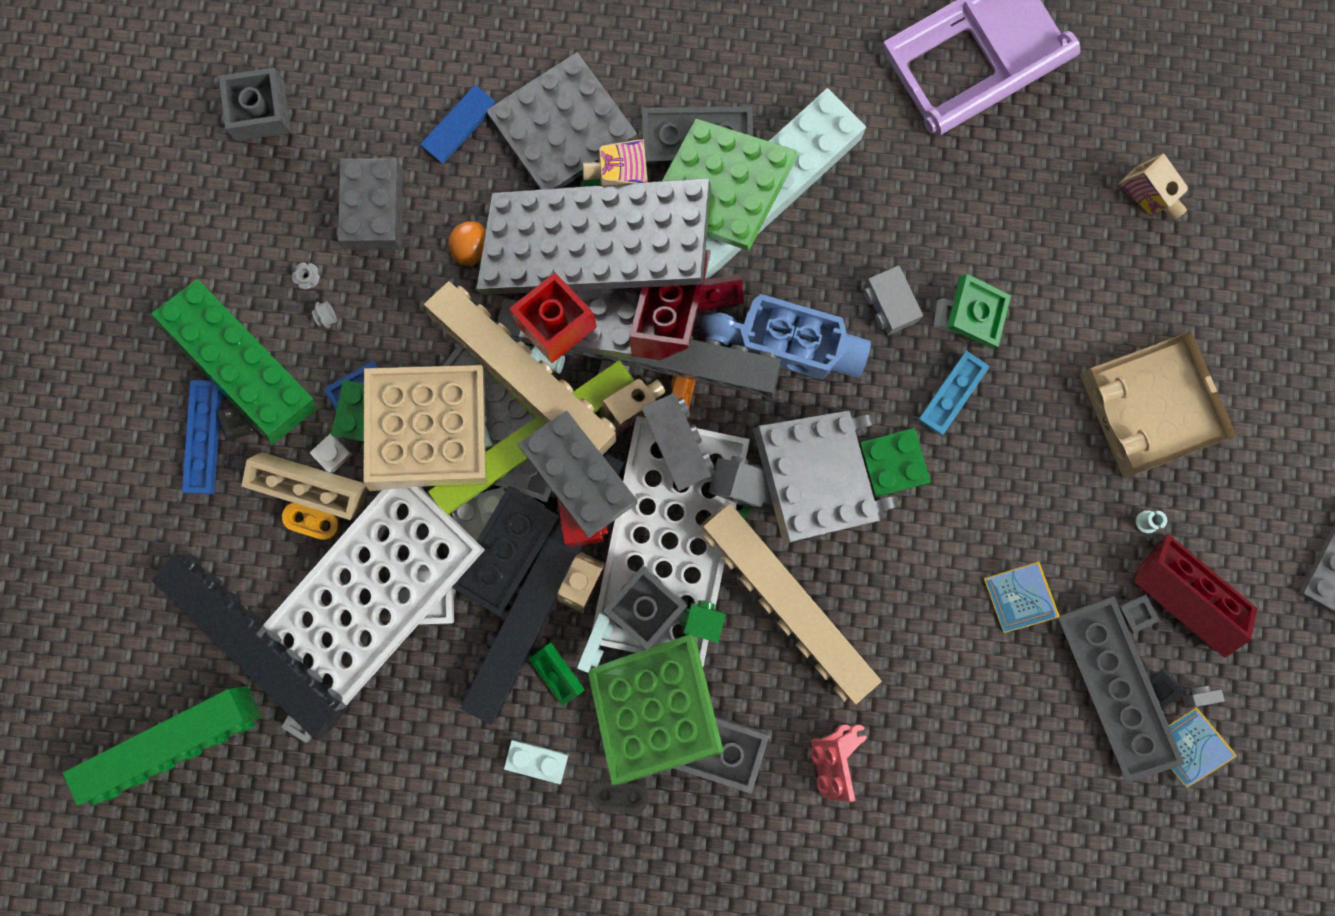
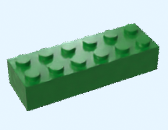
(234, 361)
(163, 746)

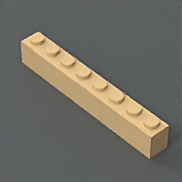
(513, 363)
(790, 603)

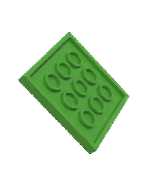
(742, 174)
(654, 710)

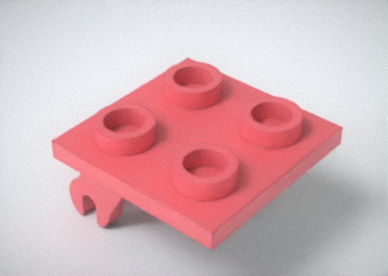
(831, 757)

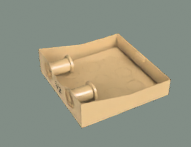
(1157, 404)
(424, 427)

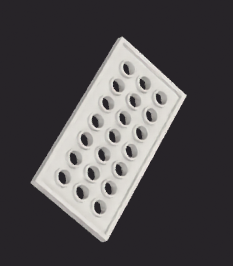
(664, 495)
(404, 616)

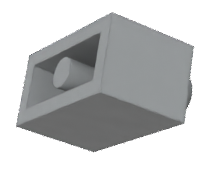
(892, 300)

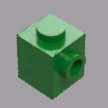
(703, 621)

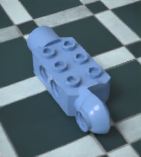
(799, 336)

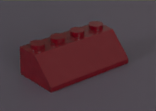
(665, 319)
(1197, 596)

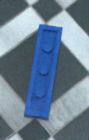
(201, 438)

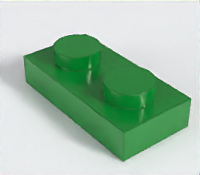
(556, 674)

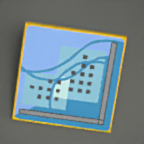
(1021, 597)
(1199, 746)

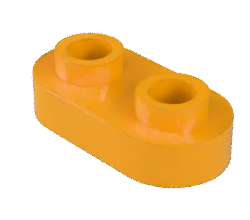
(311, 523)

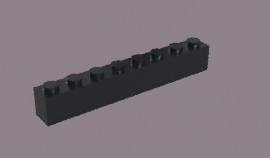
(250, 644)

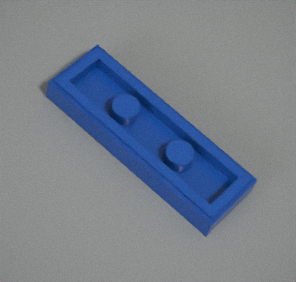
(458, 125)

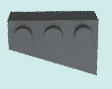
(742, 485)

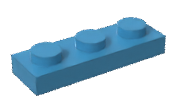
(953, 393)

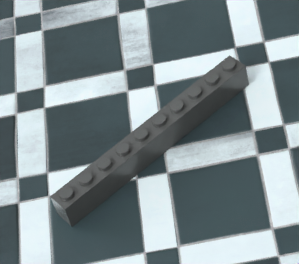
(701, 362)

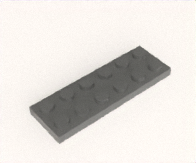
(1120, 690)

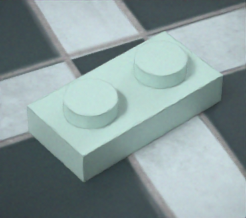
(592, 654)
(536, 761)

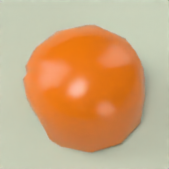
(467, 243)

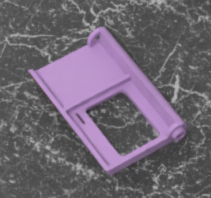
(1012, 34)

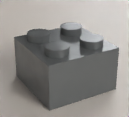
(254, 104)
(645, 607)

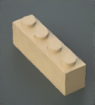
(304, 485)

